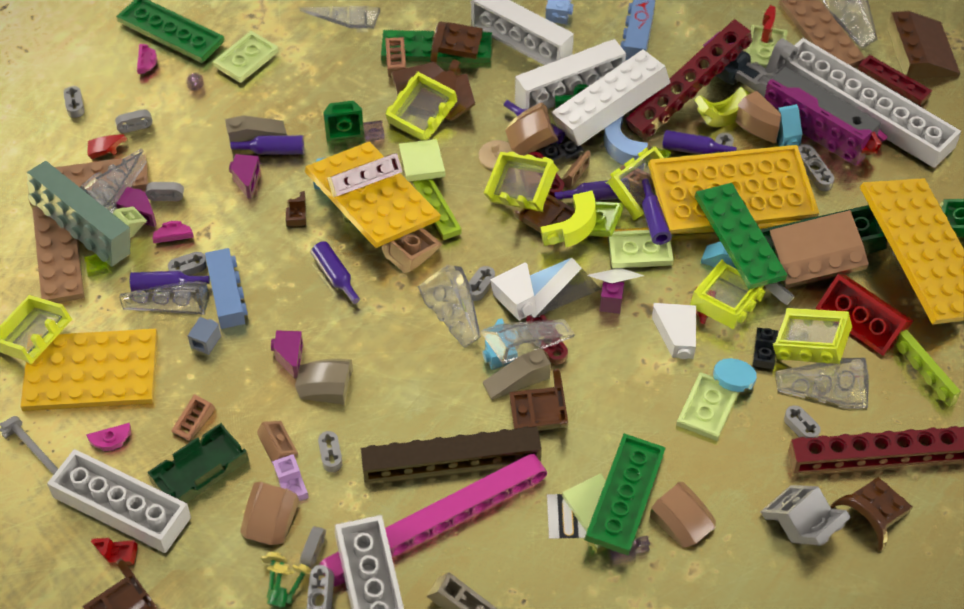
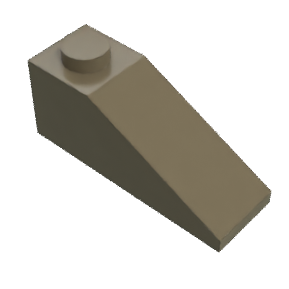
(247, 128)
(519, 374)
(452, 593)

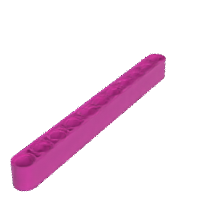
(454, 509)

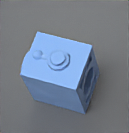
(559, 11)

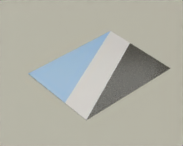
(560, 286)

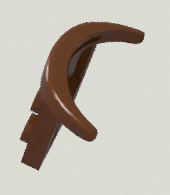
(456, 40)
(553, 212)
(540, 407)
(879, 505)
(124, 594)

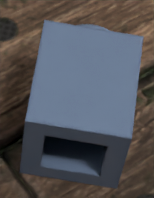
(204, 335)

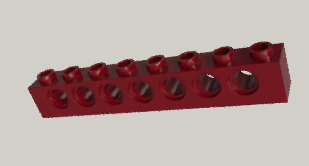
(692, 70)
(871, 456)

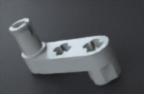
(781, 53)

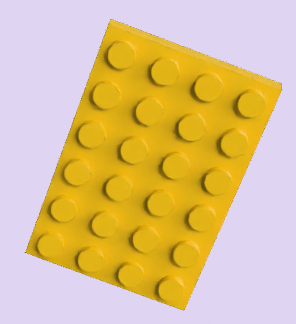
(380, 209)
(92, 371)

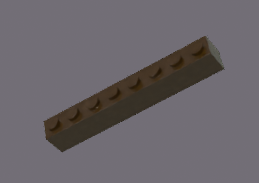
(449, 453)

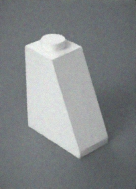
(515, 291)
(677, 328)

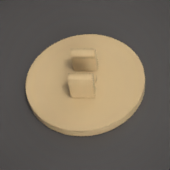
(490, 151)

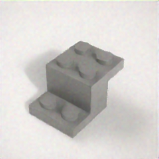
(805, 515)

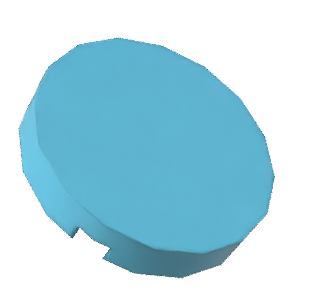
(734, 374)

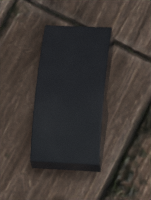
(564, 153)
(764, 352)

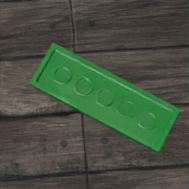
(170, 29)
(419, 46)
(740, 236)
(625, 494)

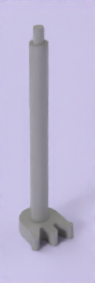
(13, 425)

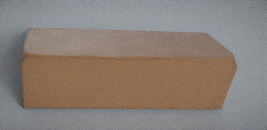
(576, 170)
(276, 440)

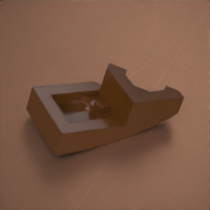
(296, 211)

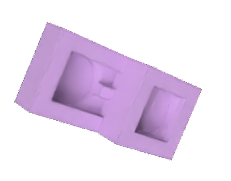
(290, 476)

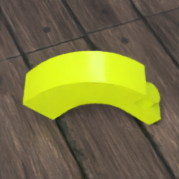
(723, 112)
(575, 228)

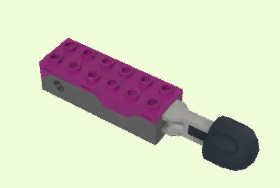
(821, 113)

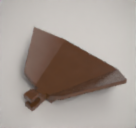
(449, 78)

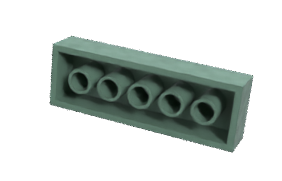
(78, 213)

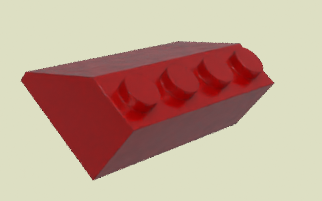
(871, 317)

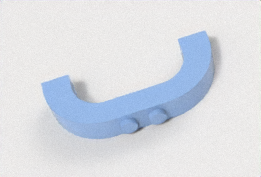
(620, 146)

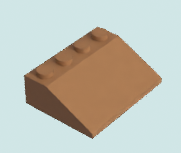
(819, 249)

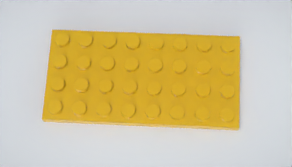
(767, 180)
(922, 244)

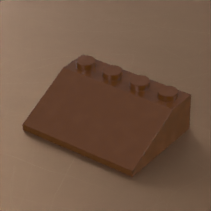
(921, 46)

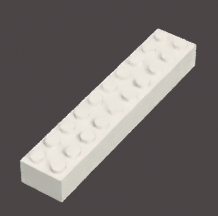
(900, 119)

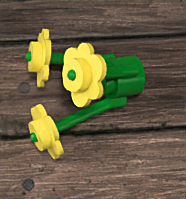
(277, 595)

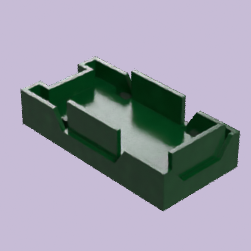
(199, 465)

